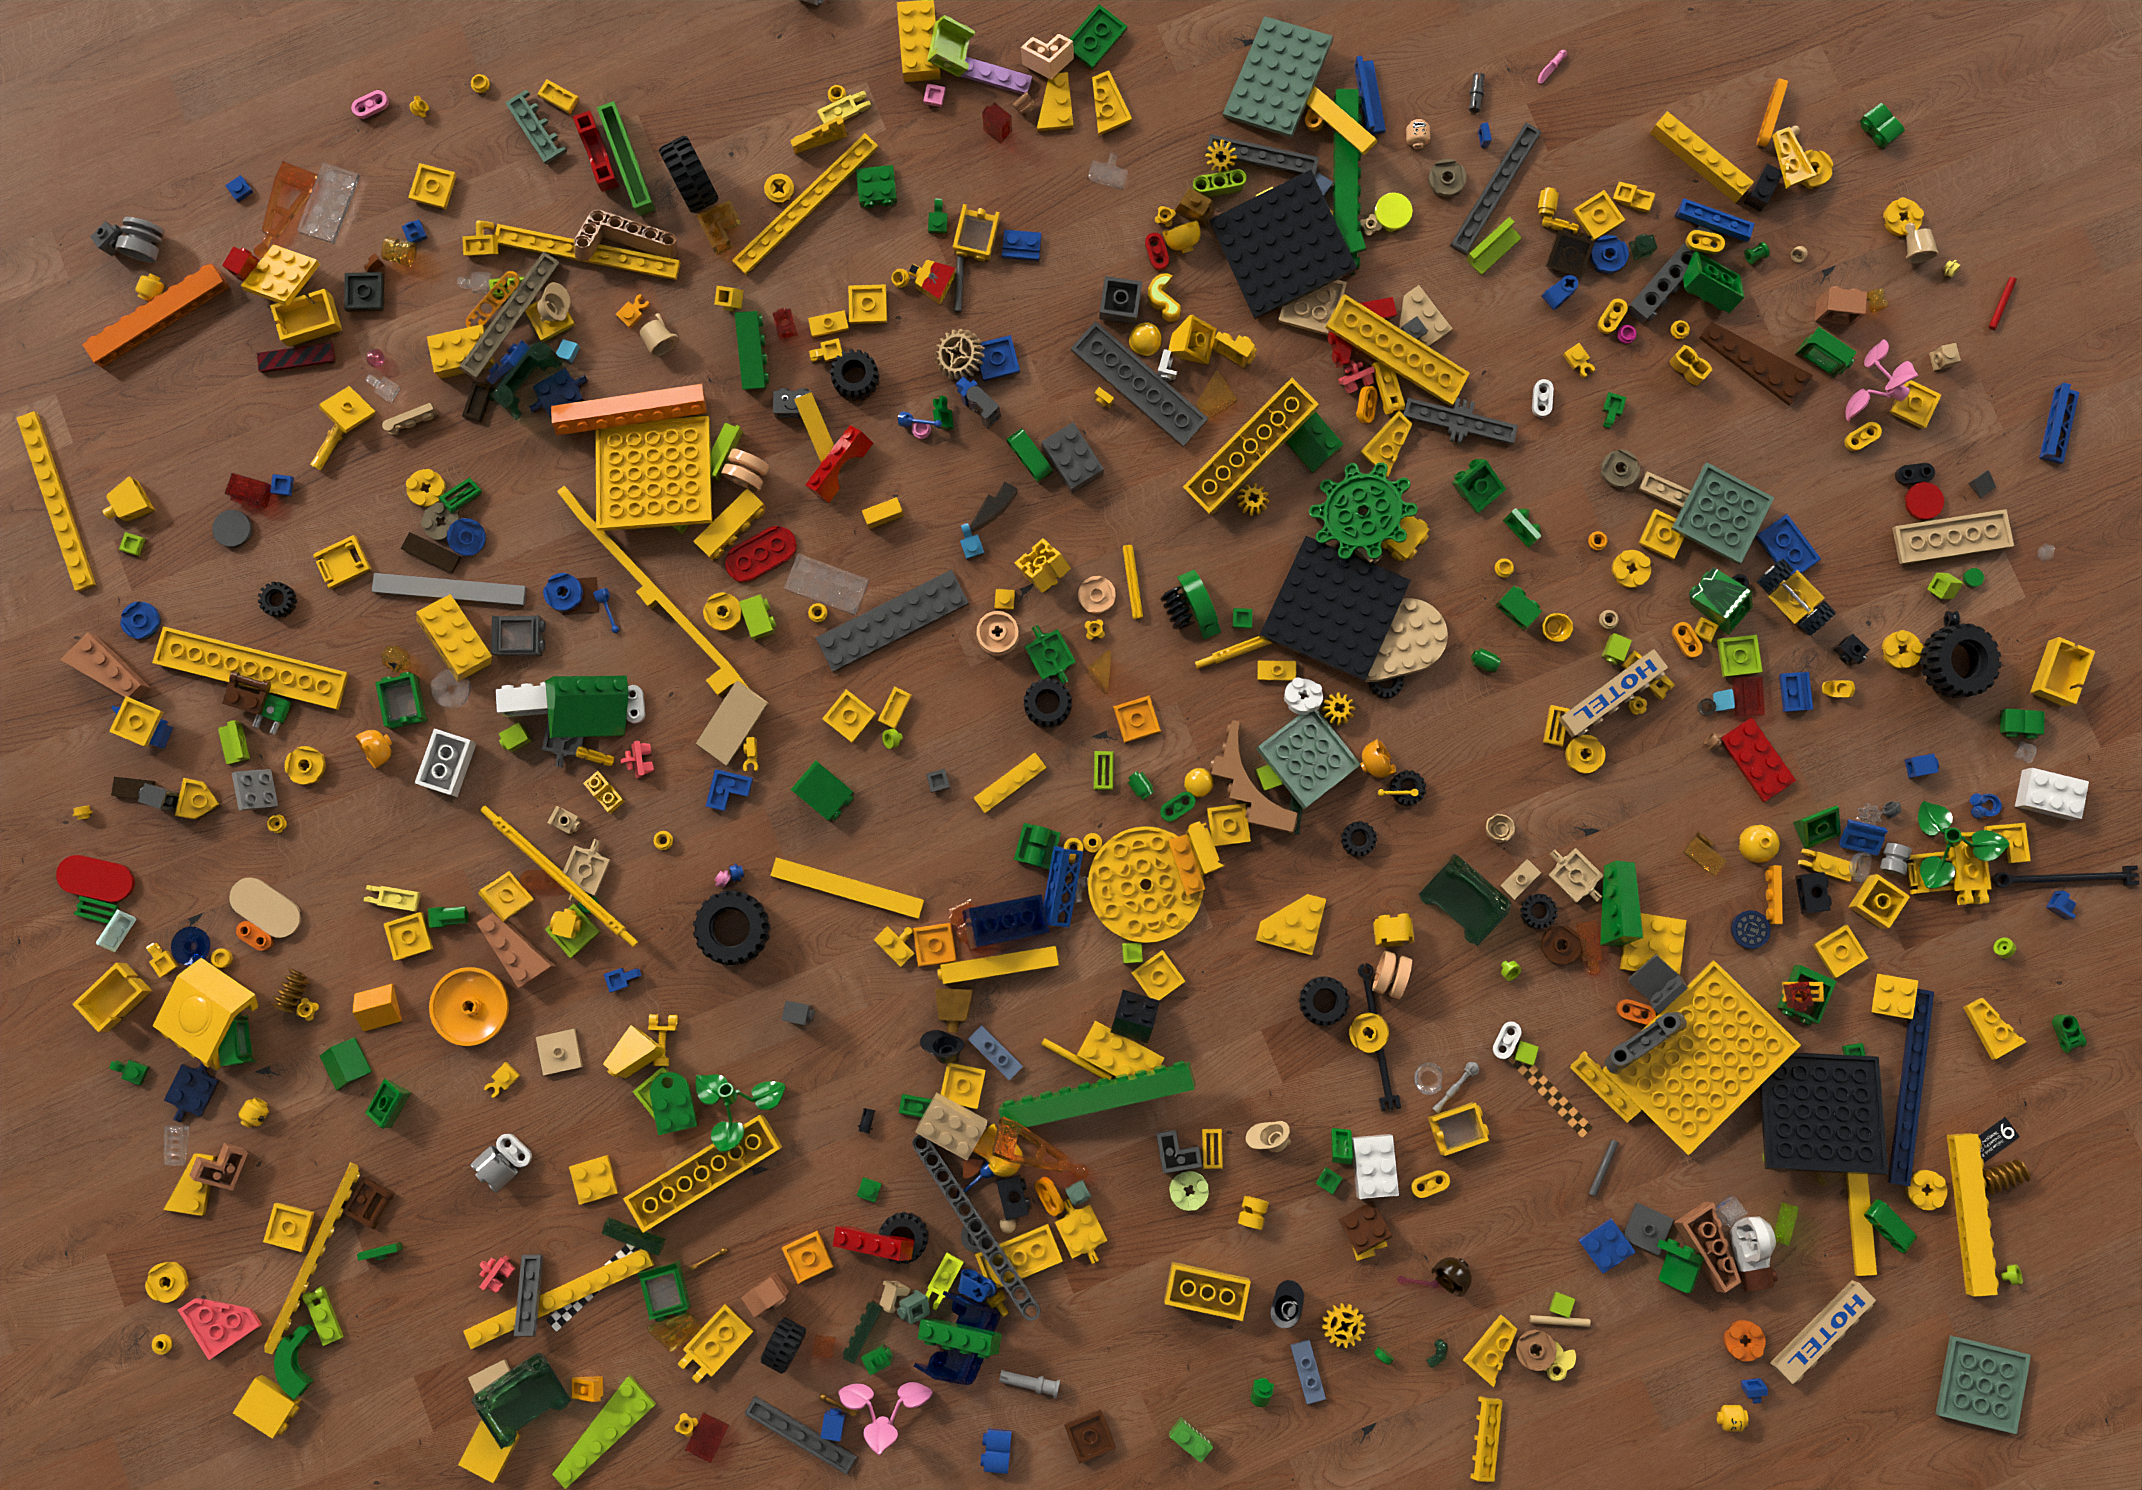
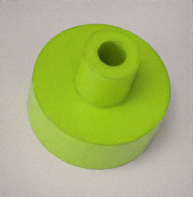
(891, 738)
(2004, 947)
(1510, 970)
(2013, 1274)

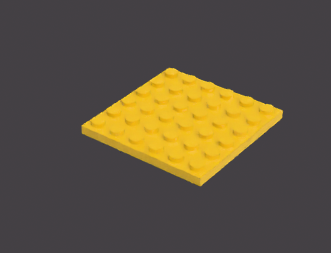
(654, 474)

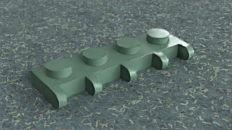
(534, 128)

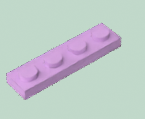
(997, 76)

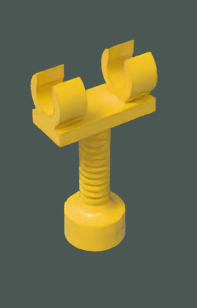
(672, 1026)

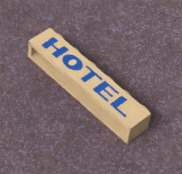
(1612, 693)
(1822, 1332)

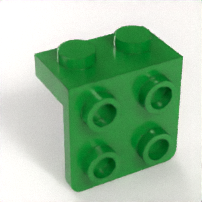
(1680, 1265)

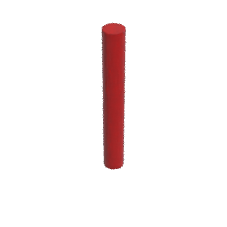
(2002, 303)

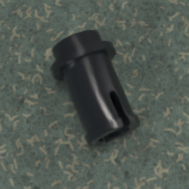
(866, 1120)

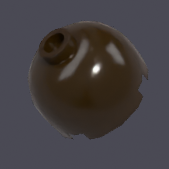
(1453, 1275)

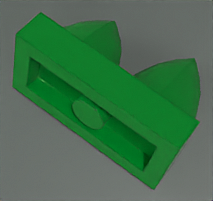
(1519, 524)

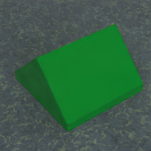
(1818, 827)
(345, 1063)
(387, 1104)

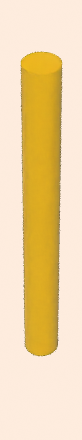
(1076, 1059)

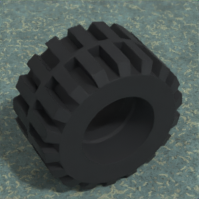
(849, 361)
(1047, 686)
(1341, 1001)
(913, 1223)
(783, 1345)

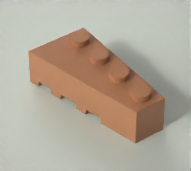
(102, 664)
(515, 952)
(1703, 1232)

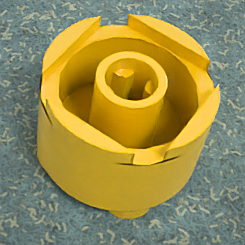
(1393, 931)

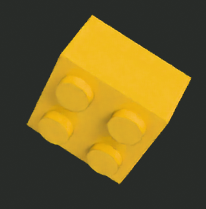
(1879, 901)

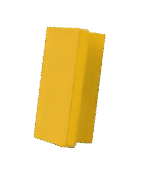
(883, 513)

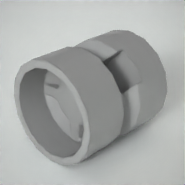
(1895, 859)

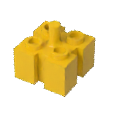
(1043, 565)

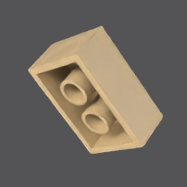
(951, 1126)

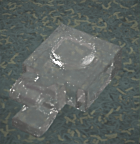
(478, 282)
(385, 388)

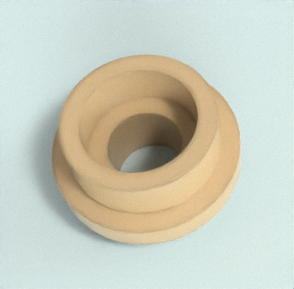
(1614, 619)

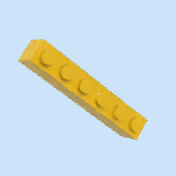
(1701, 157)

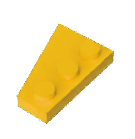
(1109, 104)
(1792, 159)

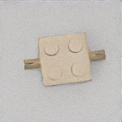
(586, 868)
(1575, 875)

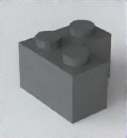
(1172, 1156)

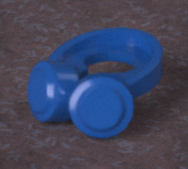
(1978, 811)

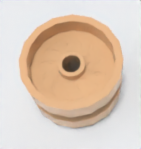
(745, 469)
(997, 622)
(1392, 975)

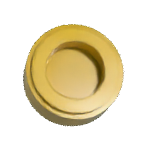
(221, 958)

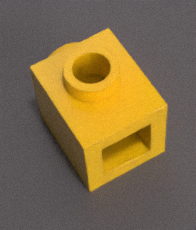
(728, 298)

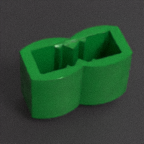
(1881, 125)
(2022, 722)

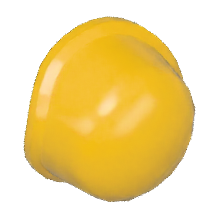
(1145, 339)

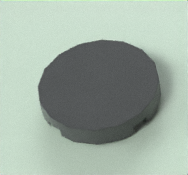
(232, 528)

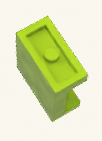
(950, 45)

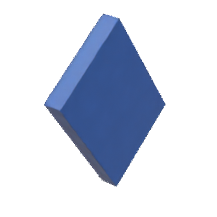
(1787, 542)

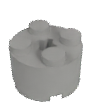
(493, 1168)

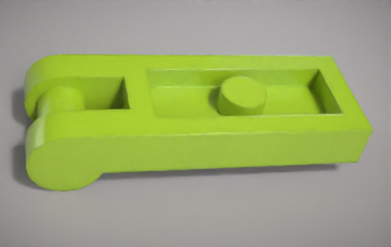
(323, 1316)

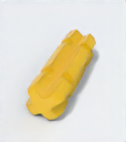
(1558, 224)
(594, 756)

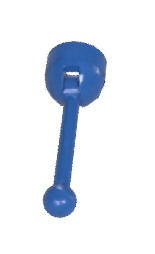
(906, 419)
(603, 596)
(984, 1172)

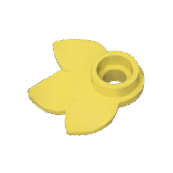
(1564, 1360)

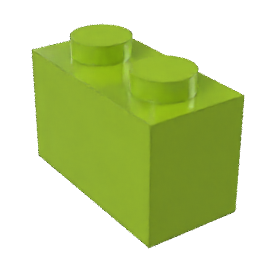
(757, 617)

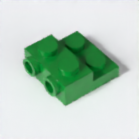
(876, 186)
(1478, 484)

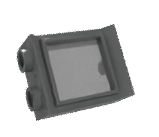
(517, 635)

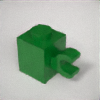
(877, 1359)

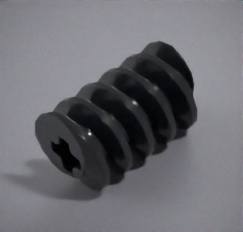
(1176, 608)

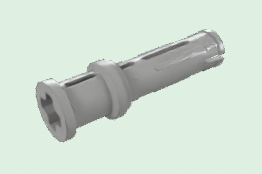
(1039, 1384)

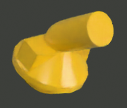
(996, 1300)

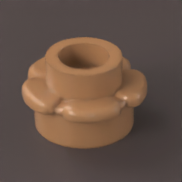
(1713, 741)

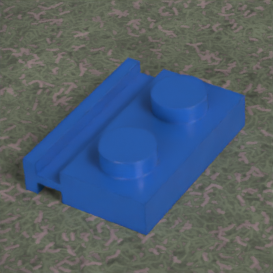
(1021, 245)
(1795, 691)
(1863, 837)

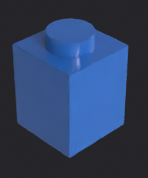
(1922, 765)
(833, 1424)

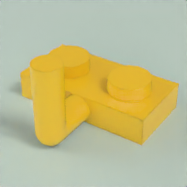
(481, 243)
(895, 945)

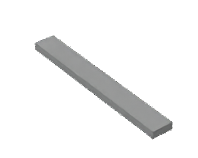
(443, 587)

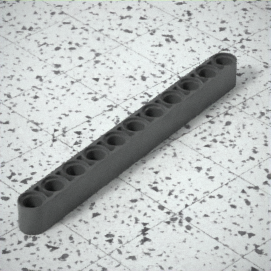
(985, 1232)

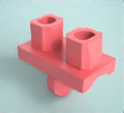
(1349, 380)
(640, 767)
(491, 1281)

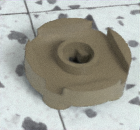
(1440, 186)
(1609, 471)
(430, 521)

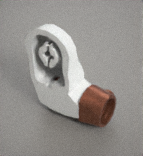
(1752, 1248)

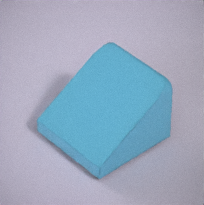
(568, 350)
(1724, 700)

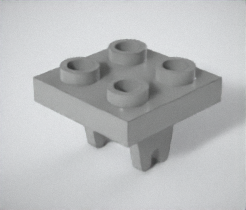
(254, 789)

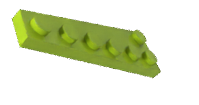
(613, 1421)

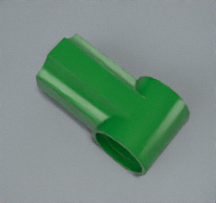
(444, 916)

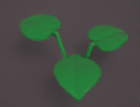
(1935, 819)
(713, 1087)

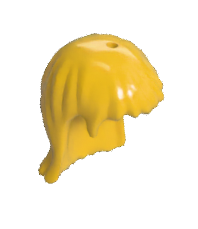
(997, 1165)

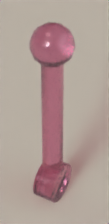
(1401, 1279)

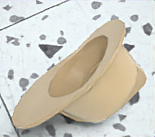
(554, 303)
(1269, 1136)

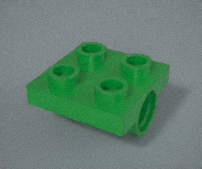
(1036, 845)

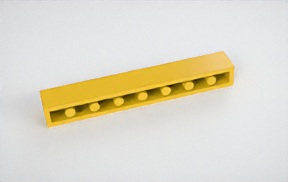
(1972, 1214)

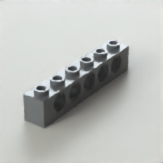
(1639, 307)

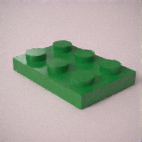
(1097, 36)

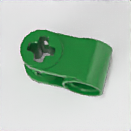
(2069, 1036)

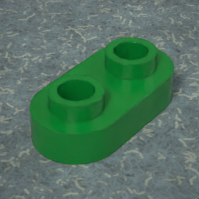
(1177, 807)

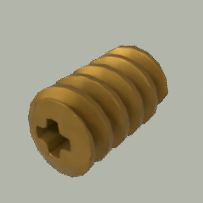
(291, 991)
(2006, 1174)

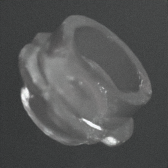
(2046, 552)

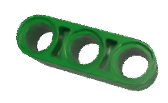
(1029, 455)
(1890, 1226)

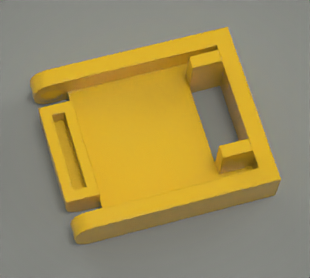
(340, 563)
(1914, 876)

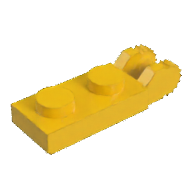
(1826, 863)

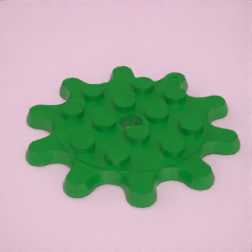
(1358, 492)

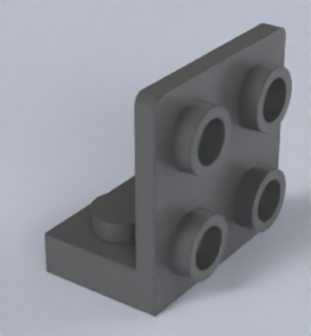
(1658, 983)

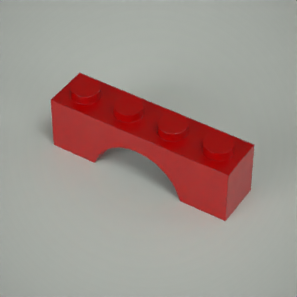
(596, 151)
(825, 479)
(874, 1244)

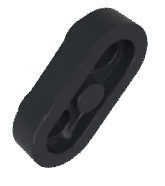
(1916, 473)

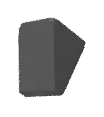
(1983, 484)

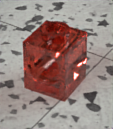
(788, 330)
(1790, 992)

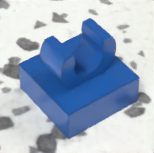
(414, 231)
(1754, 1389)

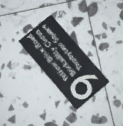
(1997, 1138)

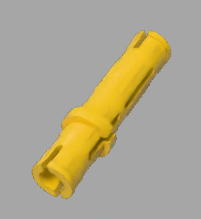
(327, 447)

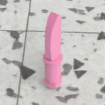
(1551, 66)

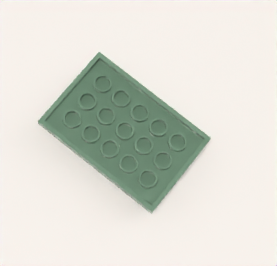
(1278, 76)

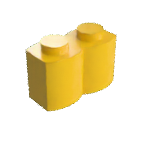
(1688, 363)

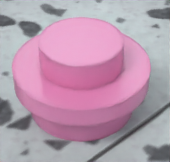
(921, 431)
(722, 879)

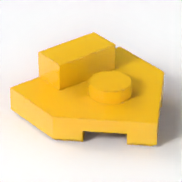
(195, 799)

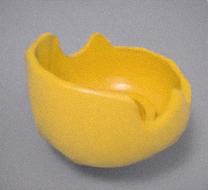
(1557, 627)
(1199, 782)

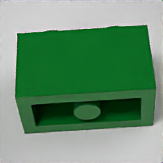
(1519, 607)

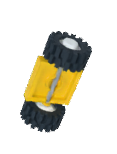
(1796, 597)

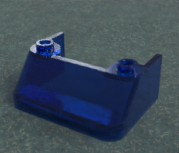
(951, 1364)

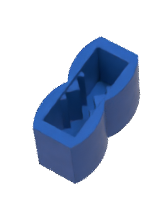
(997, 1450)

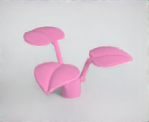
(1895, 387)
(882, 1432)

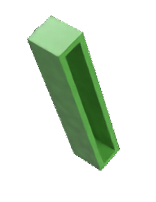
(626, 158)

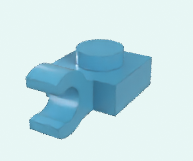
(971, 544)

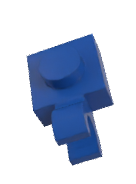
(619, 978)

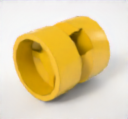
(1253, 1212)

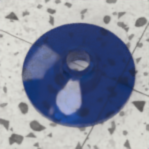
(182, 943)

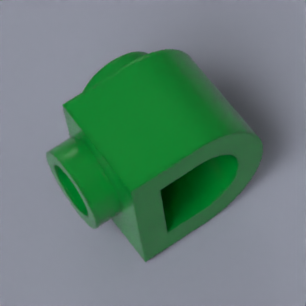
(1261, 1392)

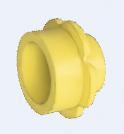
(1951, 268)

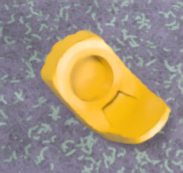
(1838, 688)

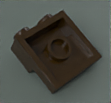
(1570, 252)

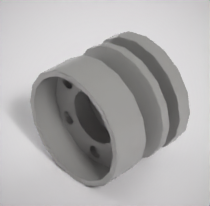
(140, 239)

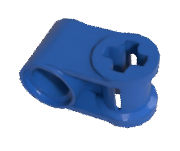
(1559, 293)
(976, 1285)

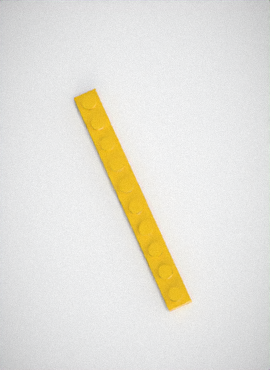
(805, 204)
(603, 255)
(56, 501)
(309, 1266)
(562, 1296)

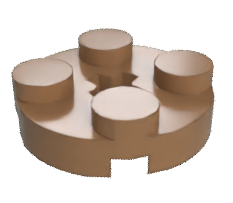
(1546, 1355)

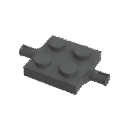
(561, 746)

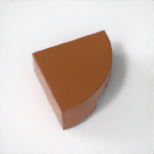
(374, 263)
(971, 1167)

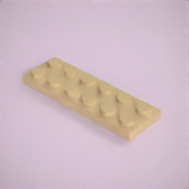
(1953, 536)

